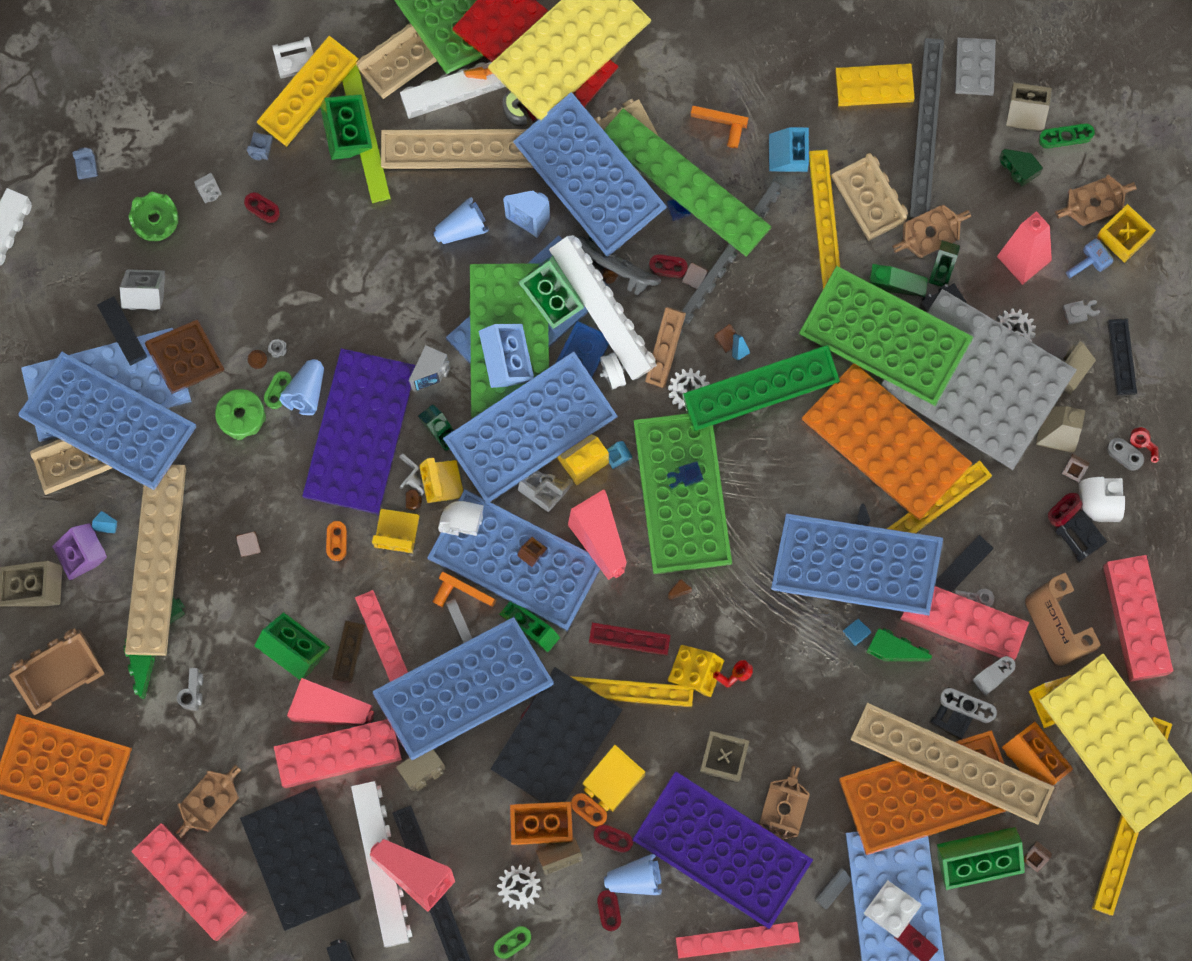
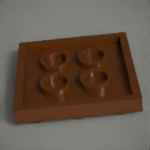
(184, 356)

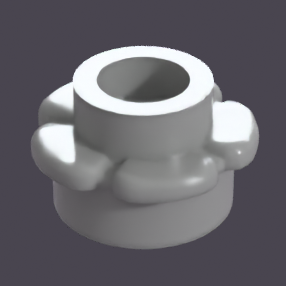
(277, 343)

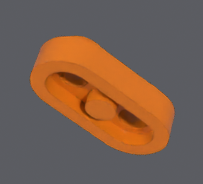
(336, 541)
(589, 809)

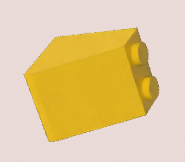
(584, 459)
(613, 779)

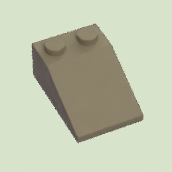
(31, 584)
(558, 855)

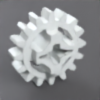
(1019, 324)
(682, 387)
(522, 895)

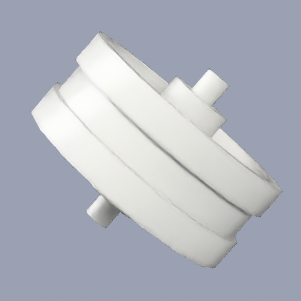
(612, 371)

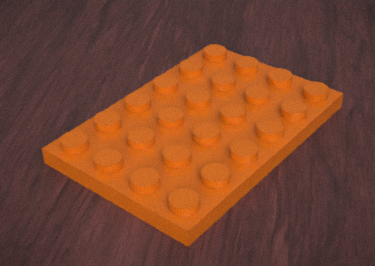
(62, 769)

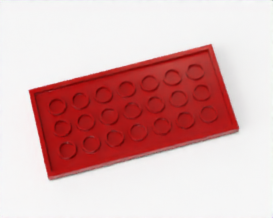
(497, 24)

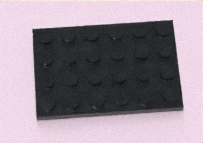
(556, 739)
(300, 859)

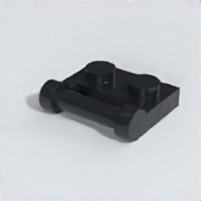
(1085, 532)
(958, 722)

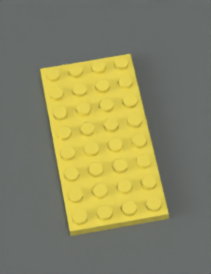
(566, 50)
(1118, 742)

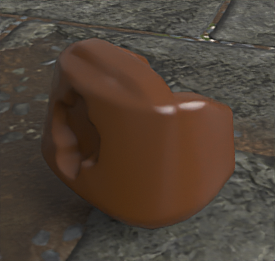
(413, 499)

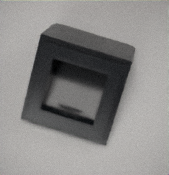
(863, 516)

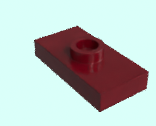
(916, 944)

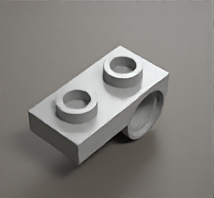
(208, 188)
(195, 681)

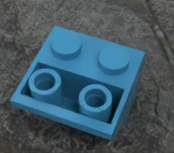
(789, 150)

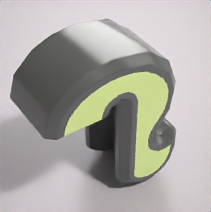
(511, 109)

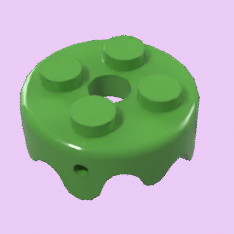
(152, 204)
(243, 426)

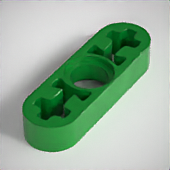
(1071, 129)

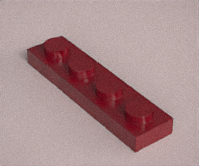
(629, 639)

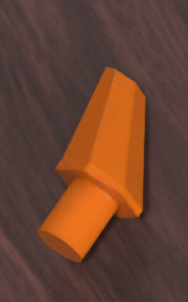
(478, 73)

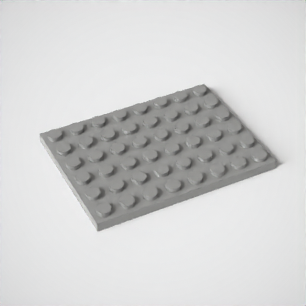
(998, 388)

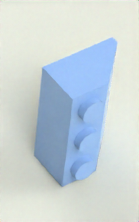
(528, 211)
(506, 355)

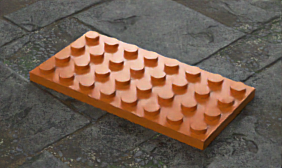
(887, 441)
(902, 804)

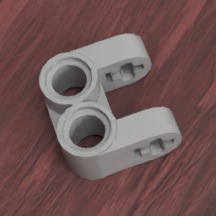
(993, 676)

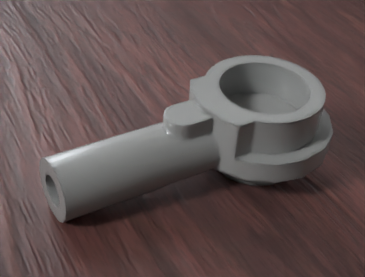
(983, 596)

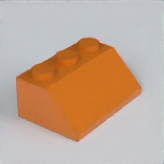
(1037, 755)
(541, 823)

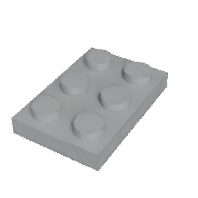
(975, 66)

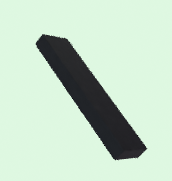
(122, 330)
(1122, 357)
(964, 564)

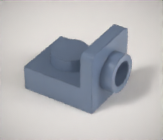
(260, 146)
(85, 163)

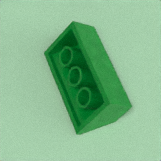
(981, 858)

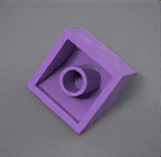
(79, 550)

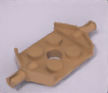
(1108, 193)
(942, 220)
(790, 793)
(195, 812)

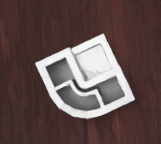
(1102, 498)
(461, 517)

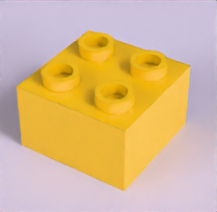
(1126, 233)

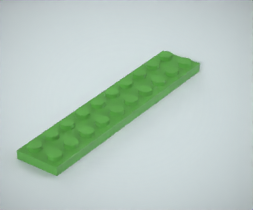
(687, 183)

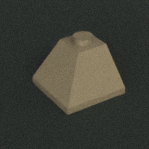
(1061, 429)

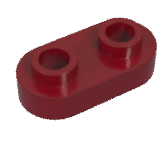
(263, 207)
(668, 265)
(1065, 509)
(613, 838)
(607, 911)

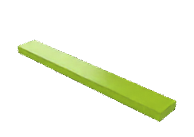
(370, 159)

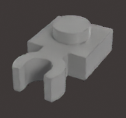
(1077, 312)

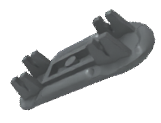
(638, 278)

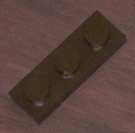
(348, 652)

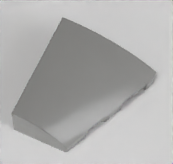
(544, 489)

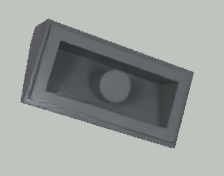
(833, 889)

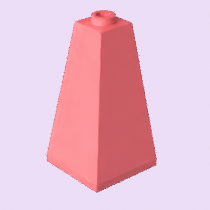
(1028, 249)
(597, 532)
(325, 706)
(417, 875)

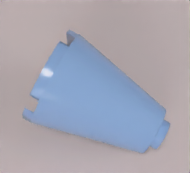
(461, 223)
(304, 388)
(635, 877)

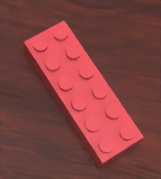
(1138, 618)
(971, 624)
(337, 753)
(189, 882)

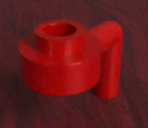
(1144, 441)
(741, 671)

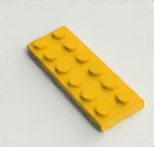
(307, 91)

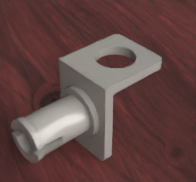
(413, 480)

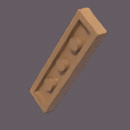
(666, 346)

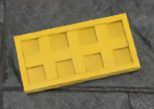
(874, 84)

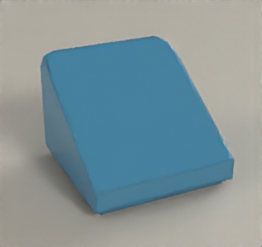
(739, 347)
(618, 454)
(104, 523)
(857, 632)

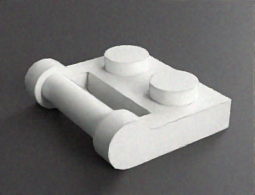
(292, 64)

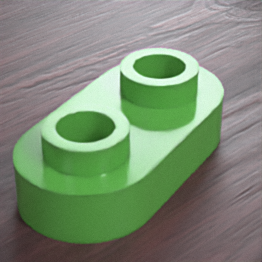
(276, 389)
(512, 942)

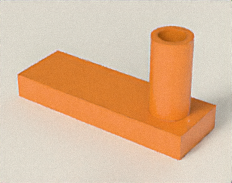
(737, 122)
(450, 582)

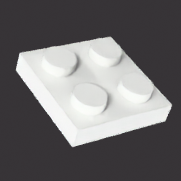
(892, 909)

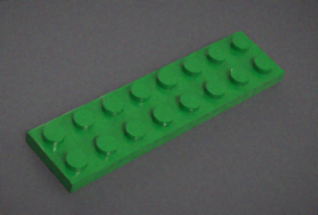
(760, 388)

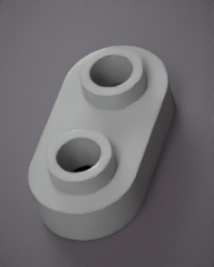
(1124, 455)

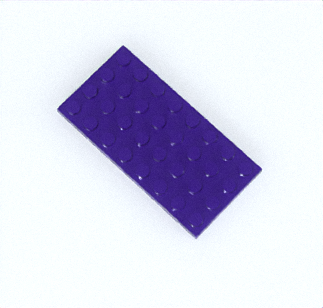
(359, 432)
(722, 850)

